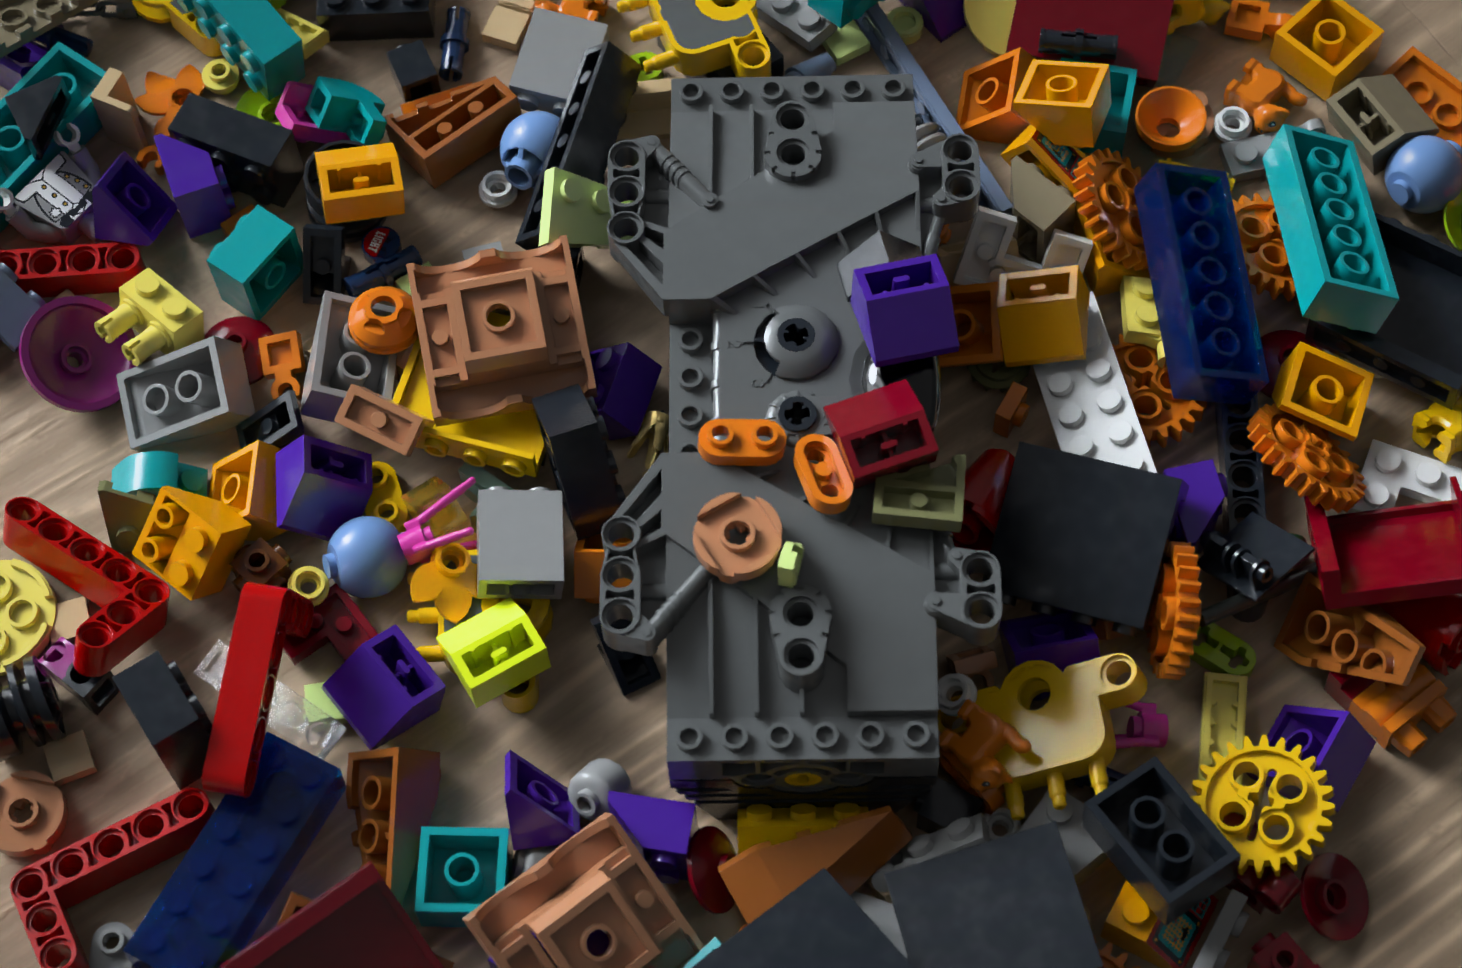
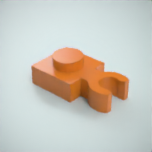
(282, 359)

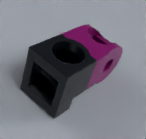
(92, 691)

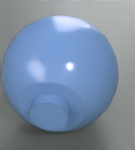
(526, 147)
(1424, 173)
(365, 557)

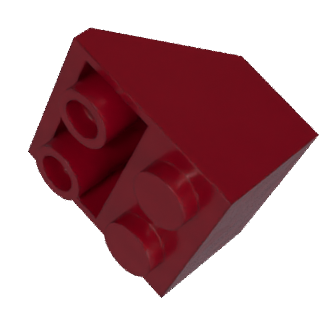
(881, 432)

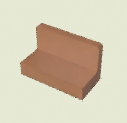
(382, 419)

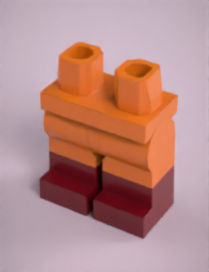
(1393, 709)

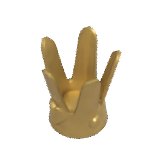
(655, 428)

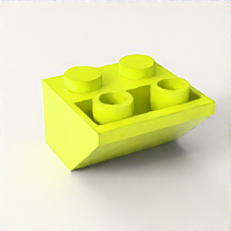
(494, 651)

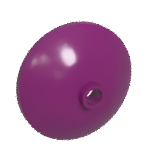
(67, 330)

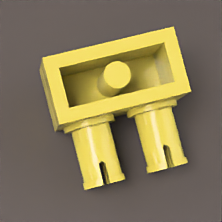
(156, 312)

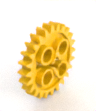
(1300, 816)

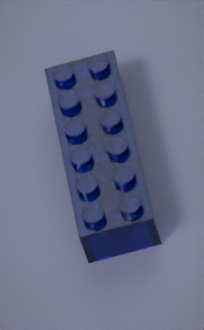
(1200, 285)
(239, 863)

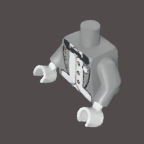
(59, 199)

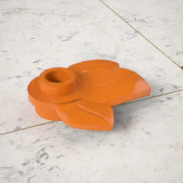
(167, 91)

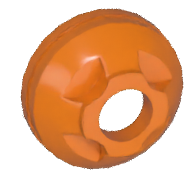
(1170, 106)
(383, 334)

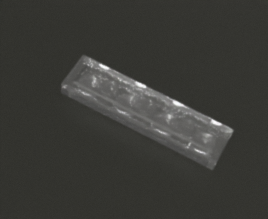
(289, 713)

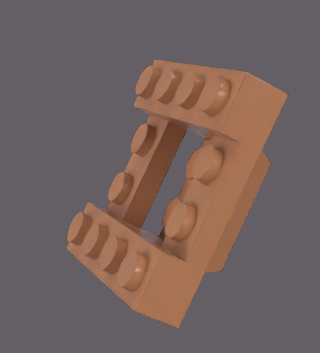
(498, 370)
(579, 888)

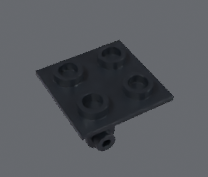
(1252, 555)

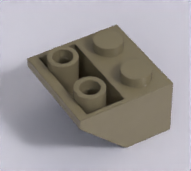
(1377, 118)
(1038, 209)

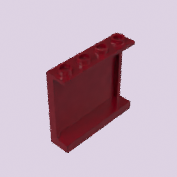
(1138, 23)
(1388, 552)
(345, 927)

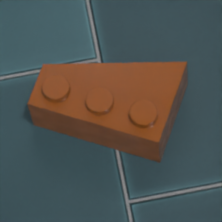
(453, 132)

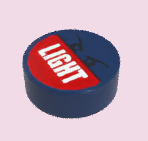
(380, 243)

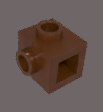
(261, 565)

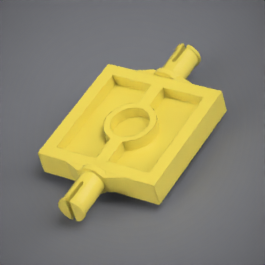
(1140, 315)

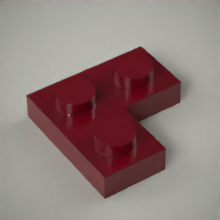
(336, 622)

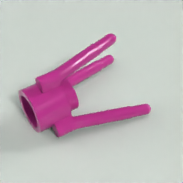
(420, 543)
(1145, 729)

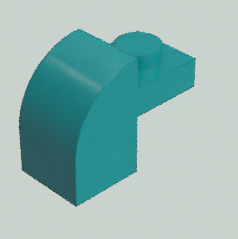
(347, 109)
(155, 469)

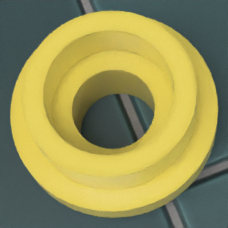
(220, 84)
(312, 575)

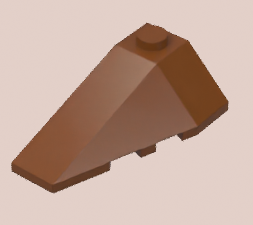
(1347, 640)
(391, 800)
(848, 852)

